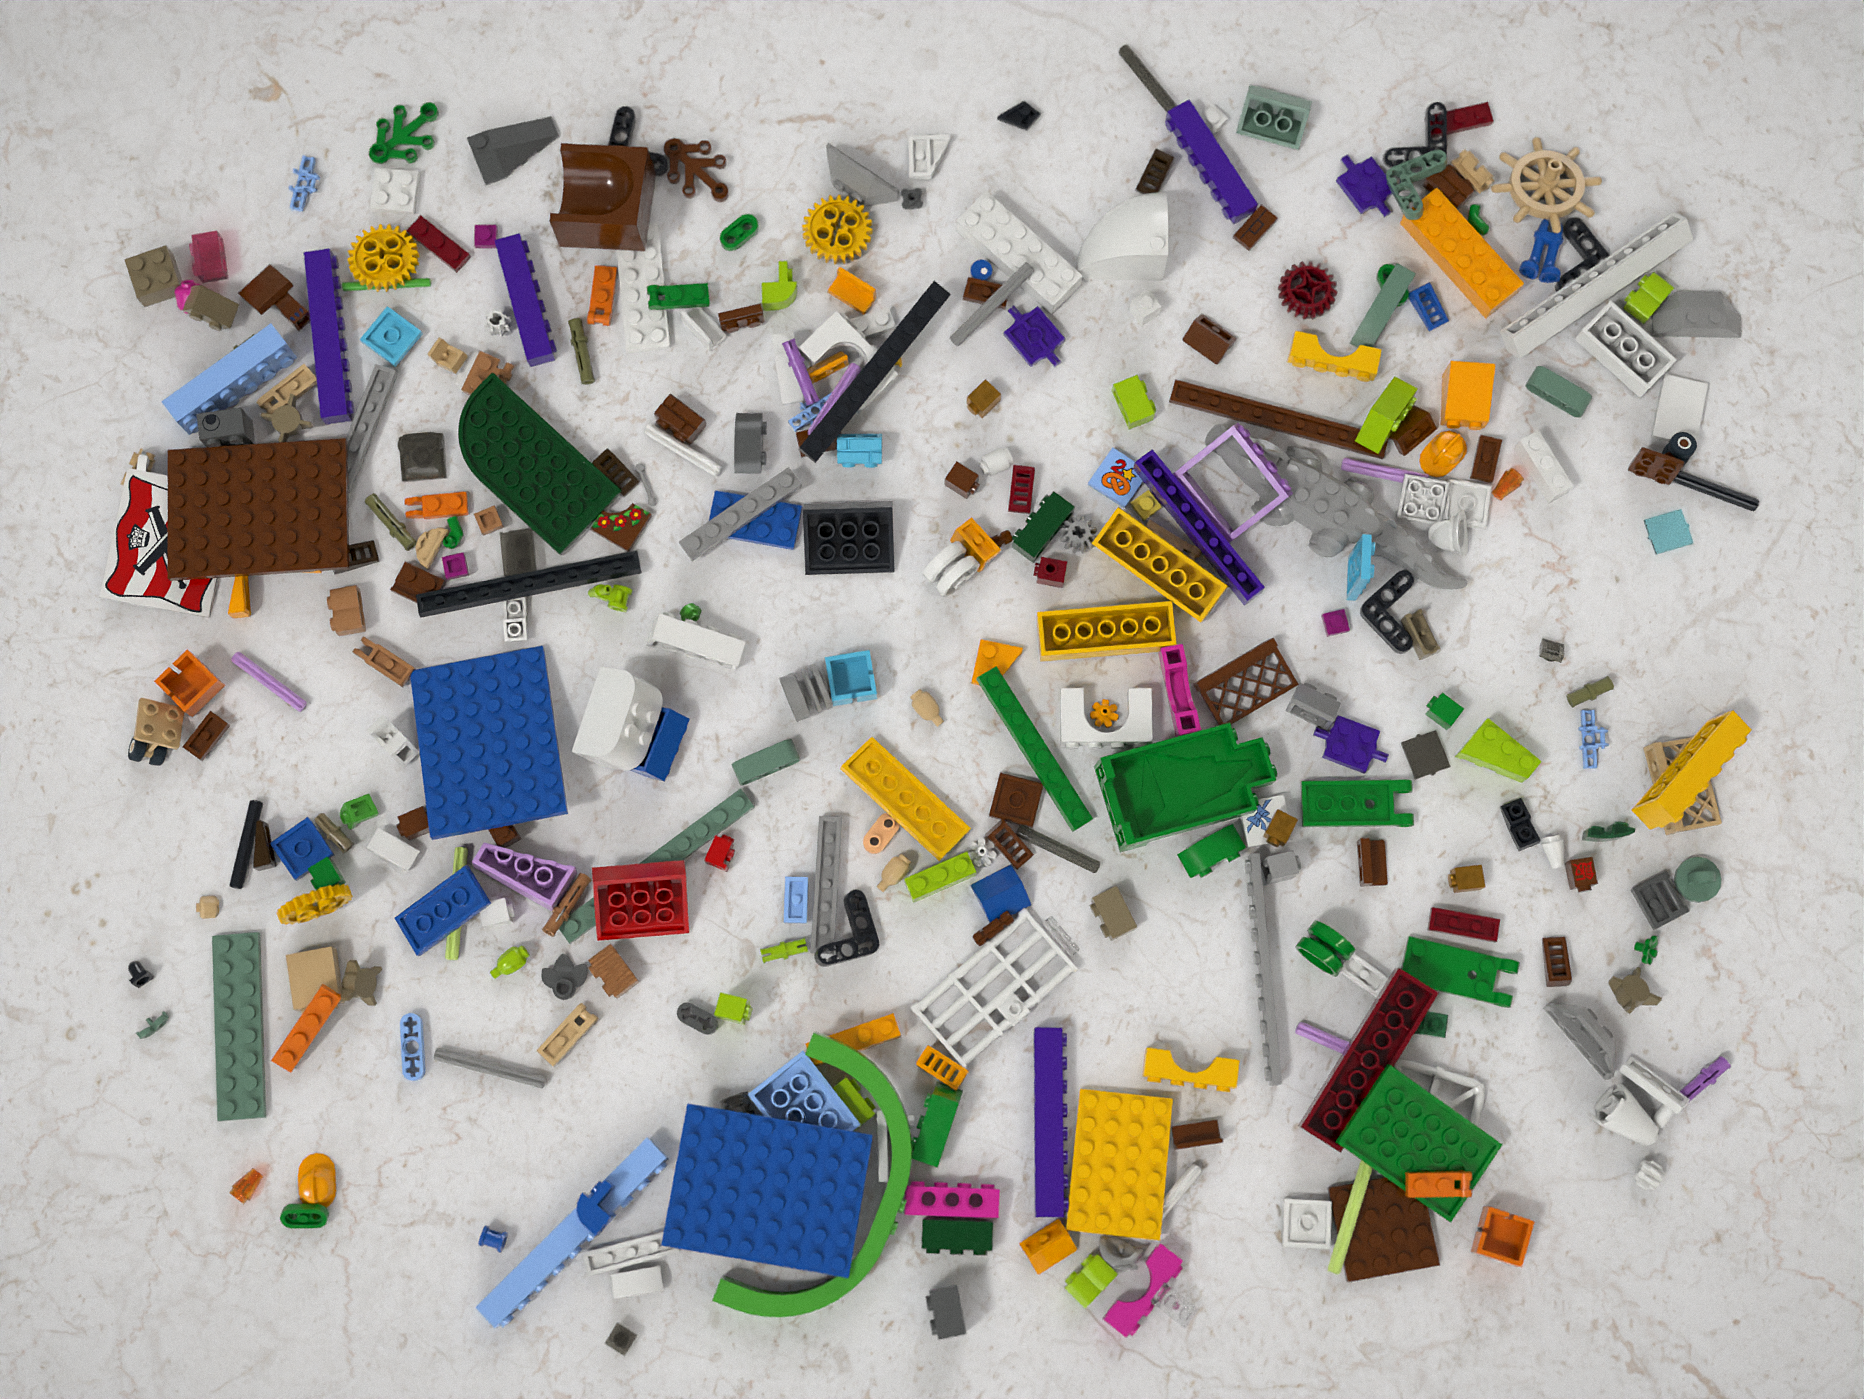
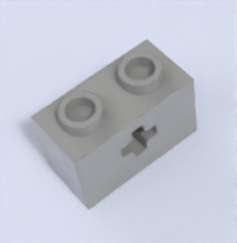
(1280, 867)

